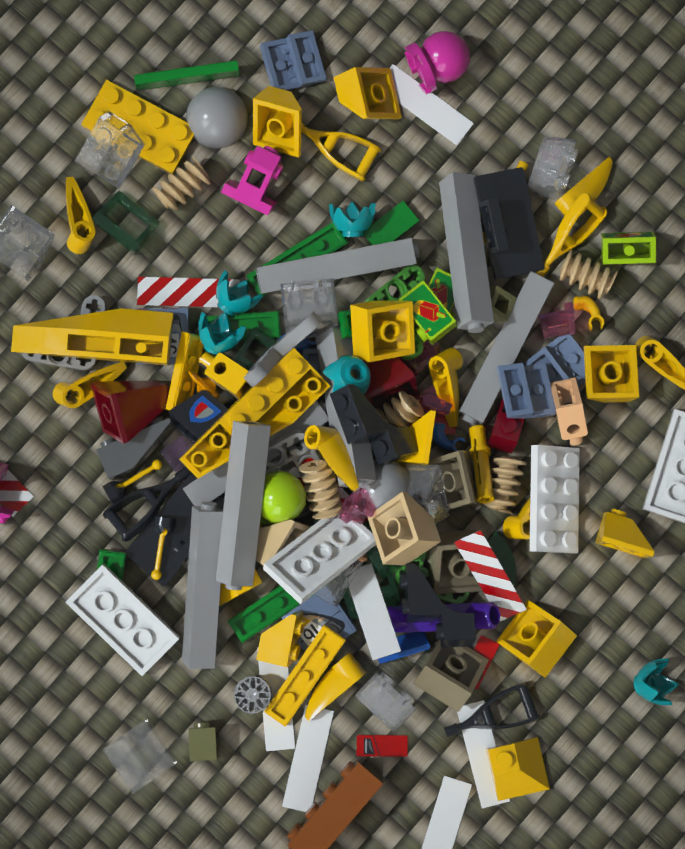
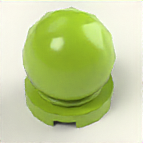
(282, 498)

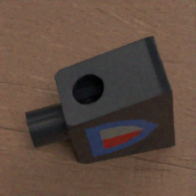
(199, 413)

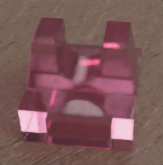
(357, 507)

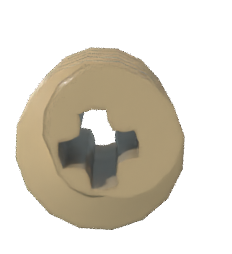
(182, 184)
(587, 275)
(402, 412)
(504, 482)
(322, 488)

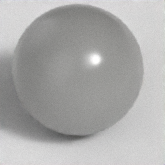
(217, 117)
(390, 481)

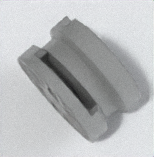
(252, 694)

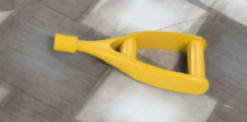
(330, 142)
(563, 241)

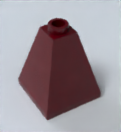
(387, 380)
(128, 405)

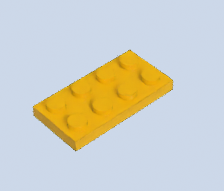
(163, 134)

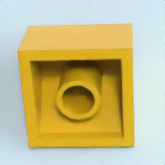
(382, 329)
(611, 373)
(536, 638)

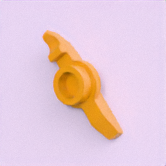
(204, 384)

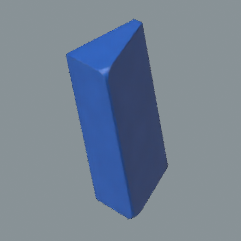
(409, 644)

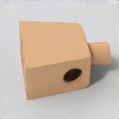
(570, 416)

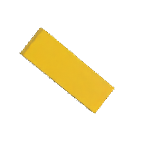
(187, 360)

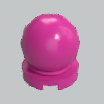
(440, 59)

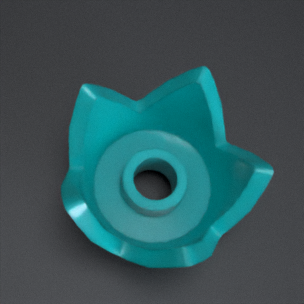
(352, 221)
(236, 297)
(218, 335)
(341, 373)
(652, 684)

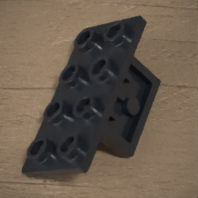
(508, 223)
(176, 544)

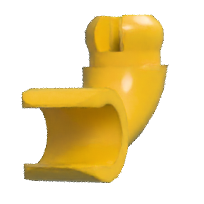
(590, 306)

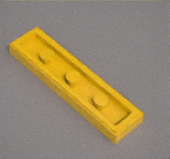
(305, 675)

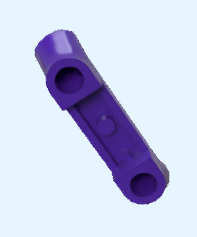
(485, 616)

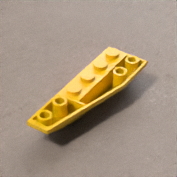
(102, 335)
(273, 401)

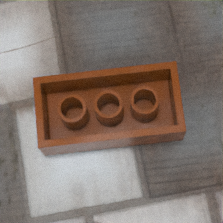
(336, 810)

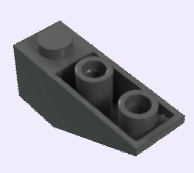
(124, 458)

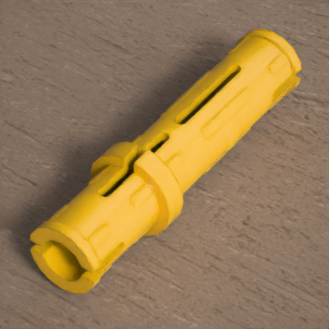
(480, 453)

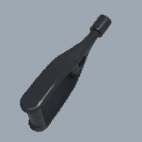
(155, 501)
(488, 717)

